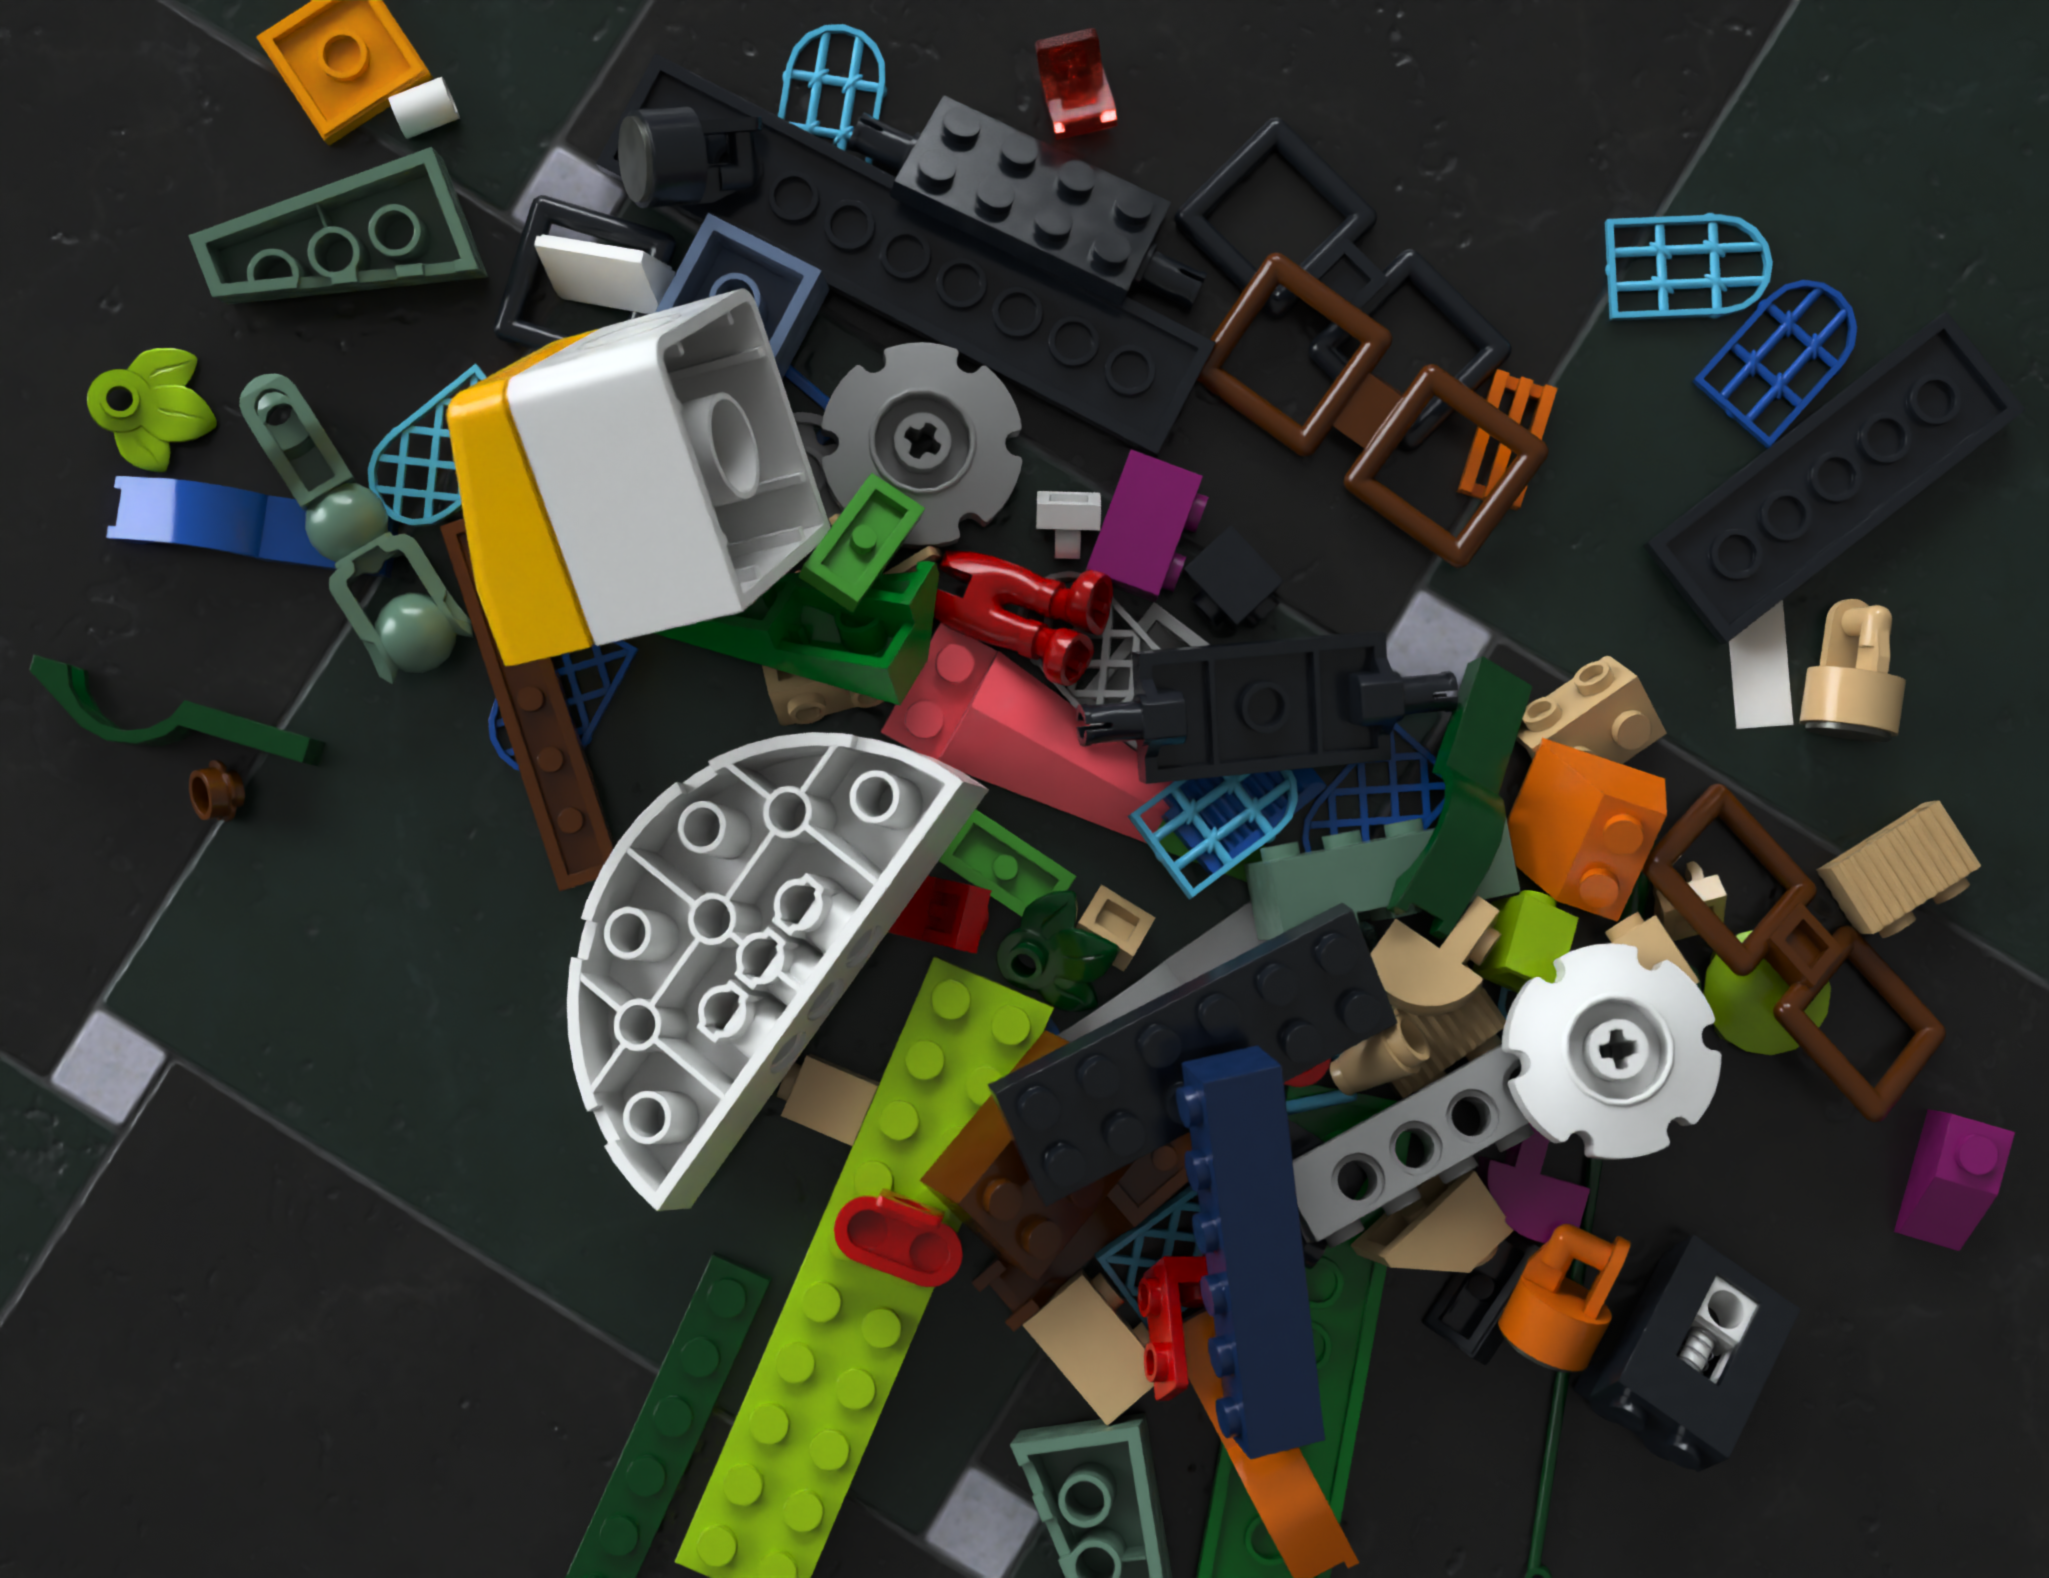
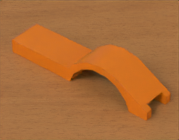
(1278, 1482)

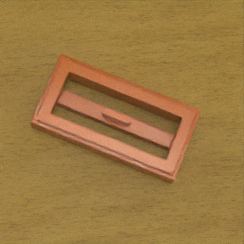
(1523, 389)

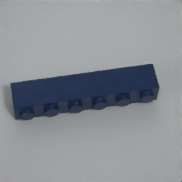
(1251, 1251)

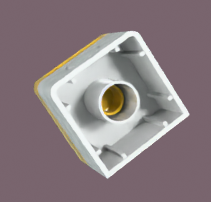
(632, 480)

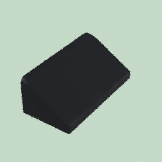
(1474, 1301)

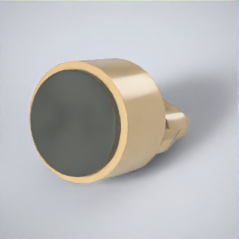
(1851, 687)

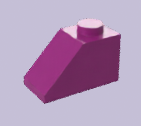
(1952, 1178)

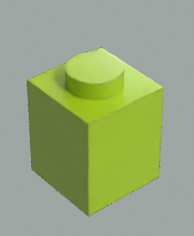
(1530, 940)

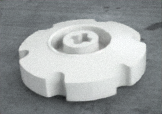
(1622, 1103)

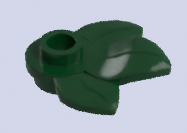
(1063, 955)

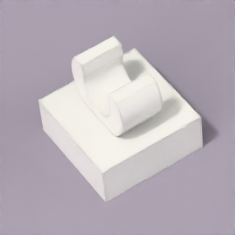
(1068, 515)

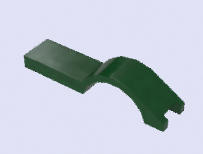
(71, 689)
(1473, 814)

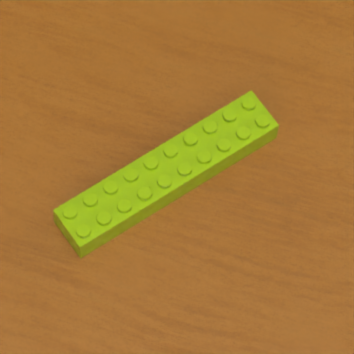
(844, 1320)

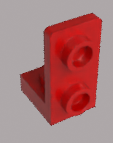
(1161, 1293)

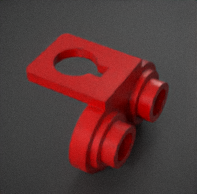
(899, 1238)

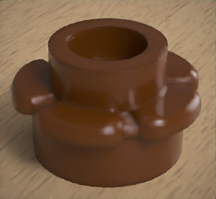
(216, 792)

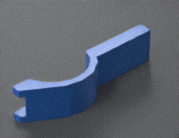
(219, 521)

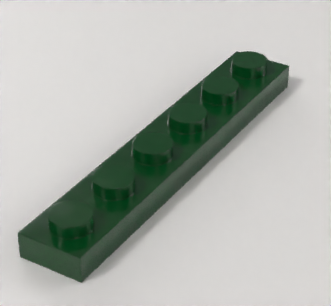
(671, 1421)

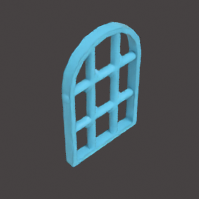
(819, 77)
(1664, 252)
(1213, 836)

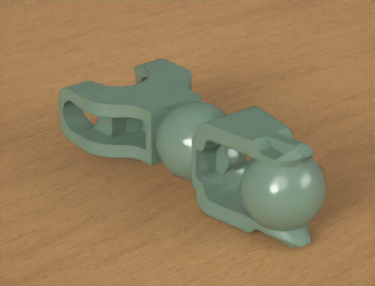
(351, 528)

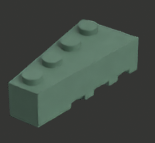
(1098, 1496)

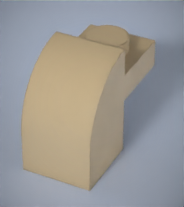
(1431, 978)

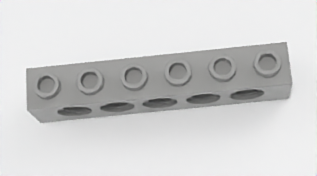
(1428, 1114)

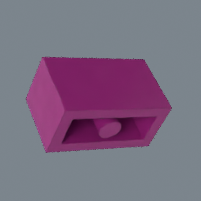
(1145, 526)

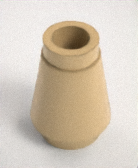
(1382, 1057)

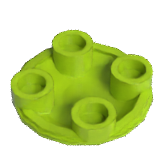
(1746, 1006)

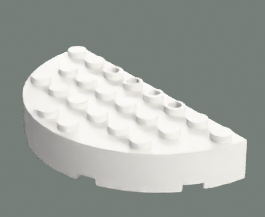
(736, 933)

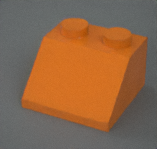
(1585, 827)

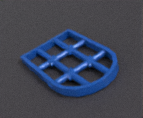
(1779, 382)

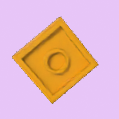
(343, 61)

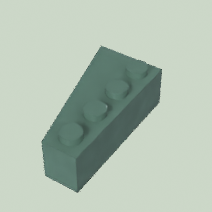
(352, 235)
(1298, 886)

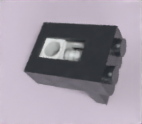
(1665, 1395)

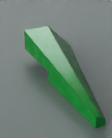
(814, 637)

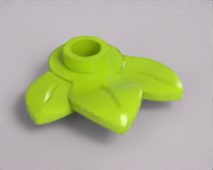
(160, 410)

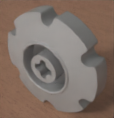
(915, 396)

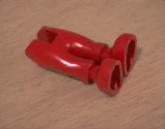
(1000, 582)

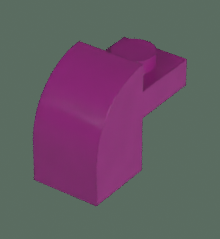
(1529, 1199)

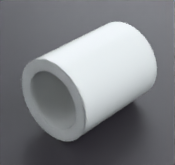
(424, 107)

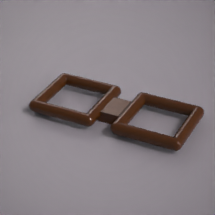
(1371, 411)
(1796, 950)

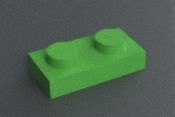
(861, 542)
(1003, 863)

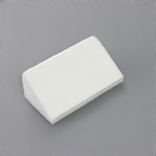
(604, 274)

